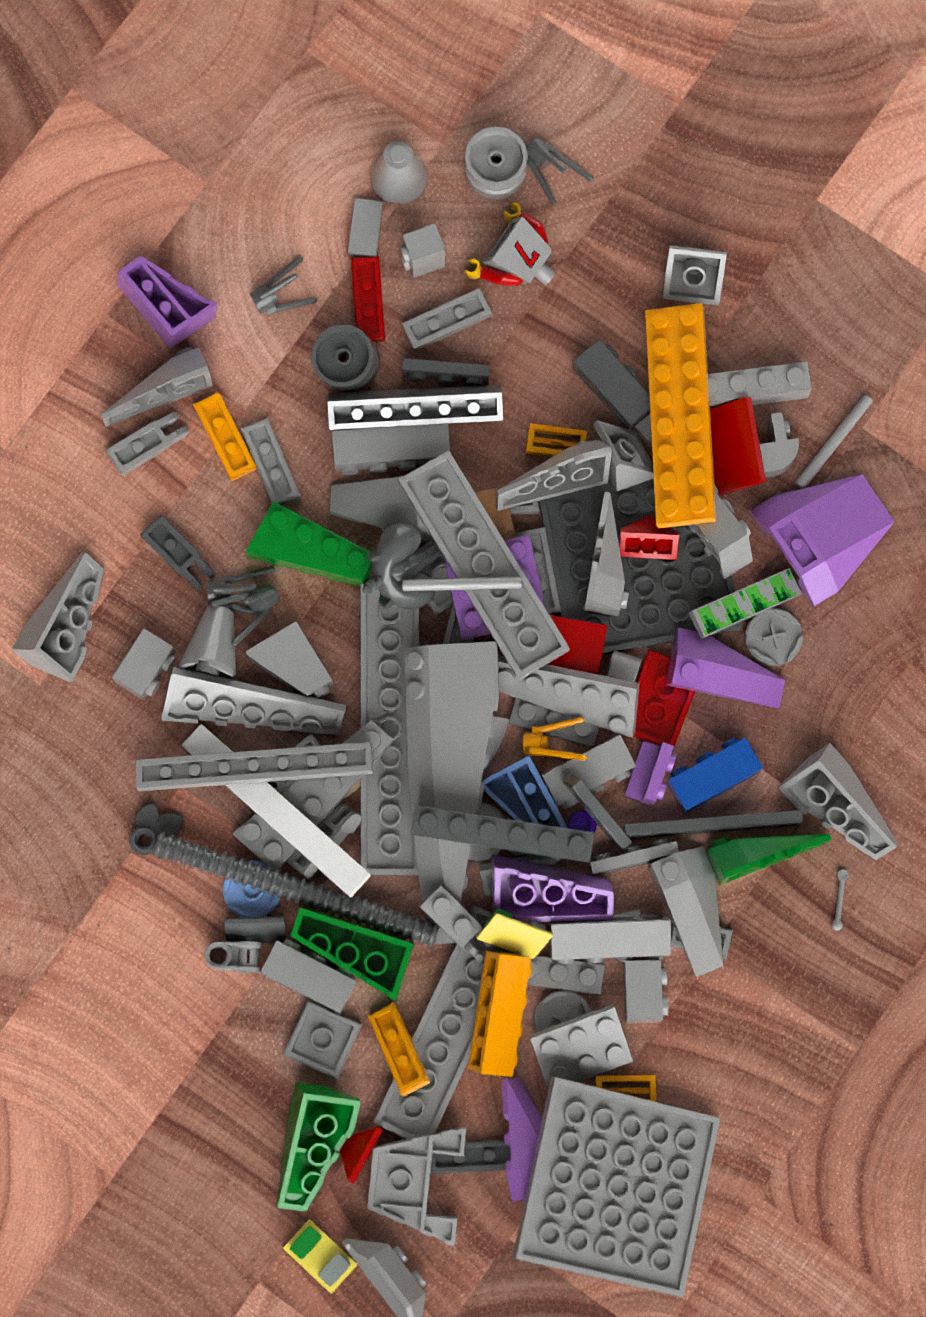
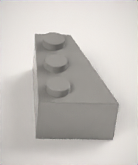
(725, 538)

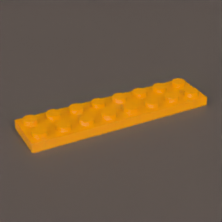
(680, 416)

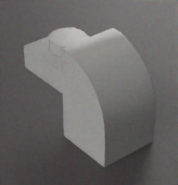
(779, 453)

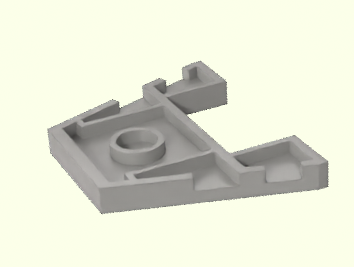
(402, 1181)

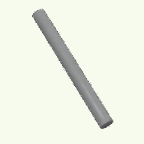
(833, 442)
(462, 584)

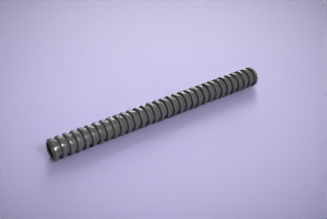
(295, 889)

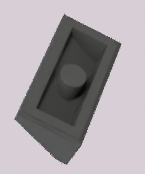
(256, 929)

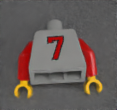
(517, 254)

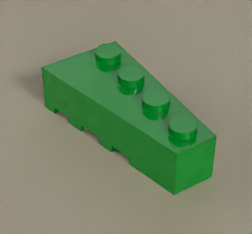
(302, 545)
(362, 951)

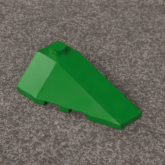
(747, 855)
(315, 1132)

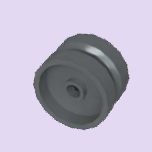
(333, 347)

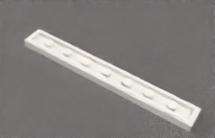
(287, 820)

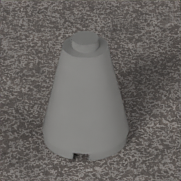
(398, 174)
(211, 645)

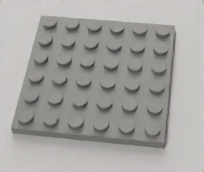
(616, 1187)

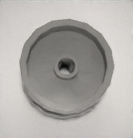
(499, 147)

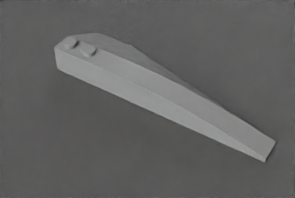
(448, 733)

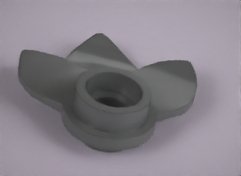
(152, 824)

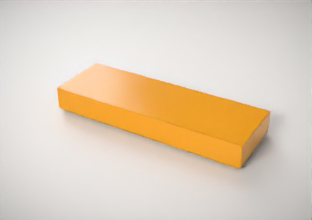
(225, 436)
(398, 1049)

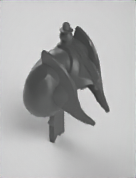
(400, 560)

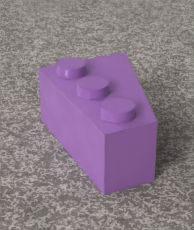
(164, 302)

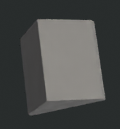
(694, 275)
(629, 459)

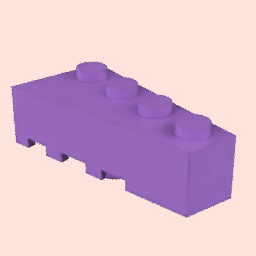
(548, 892)

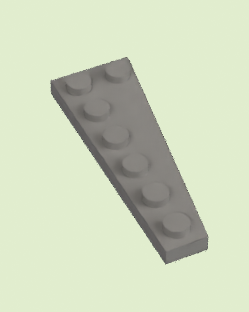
(595, 697)
(221, 700)
(313, 798)

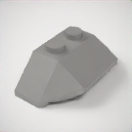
(390, 1276)

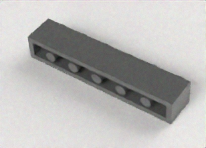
(502, 833)

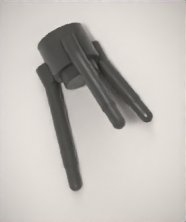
(544, 154)
(265, 296)
(223, 588)
(259, 600)

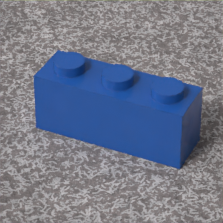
(713, 774)

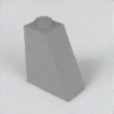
(293, 662)

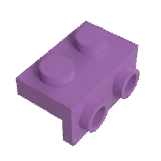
(649, 772)

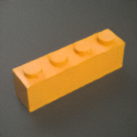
(499, 1013)

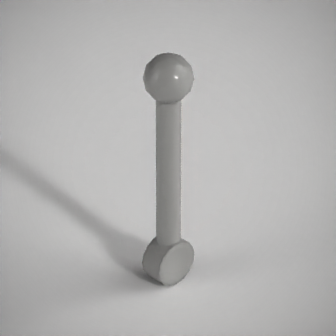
(842, 876)

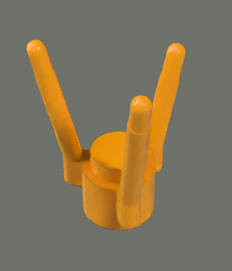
(538, 745)

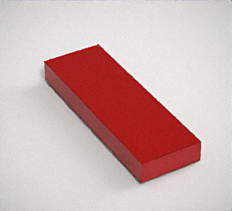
(368, 297)

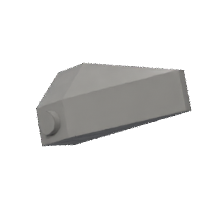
(172, 381)
(569, 471)
(376, 503)
(606, 578)
(58, 628)
(835, 795)
(690, 898)

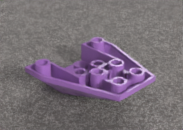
(825, 531)

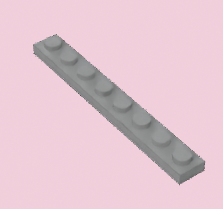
(254, 766)

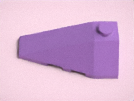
(720, 671)
(522, 1134)

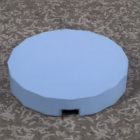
(247, 901)

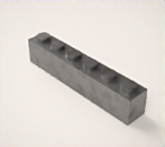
(415, 406)

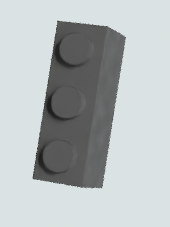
(613, 384)

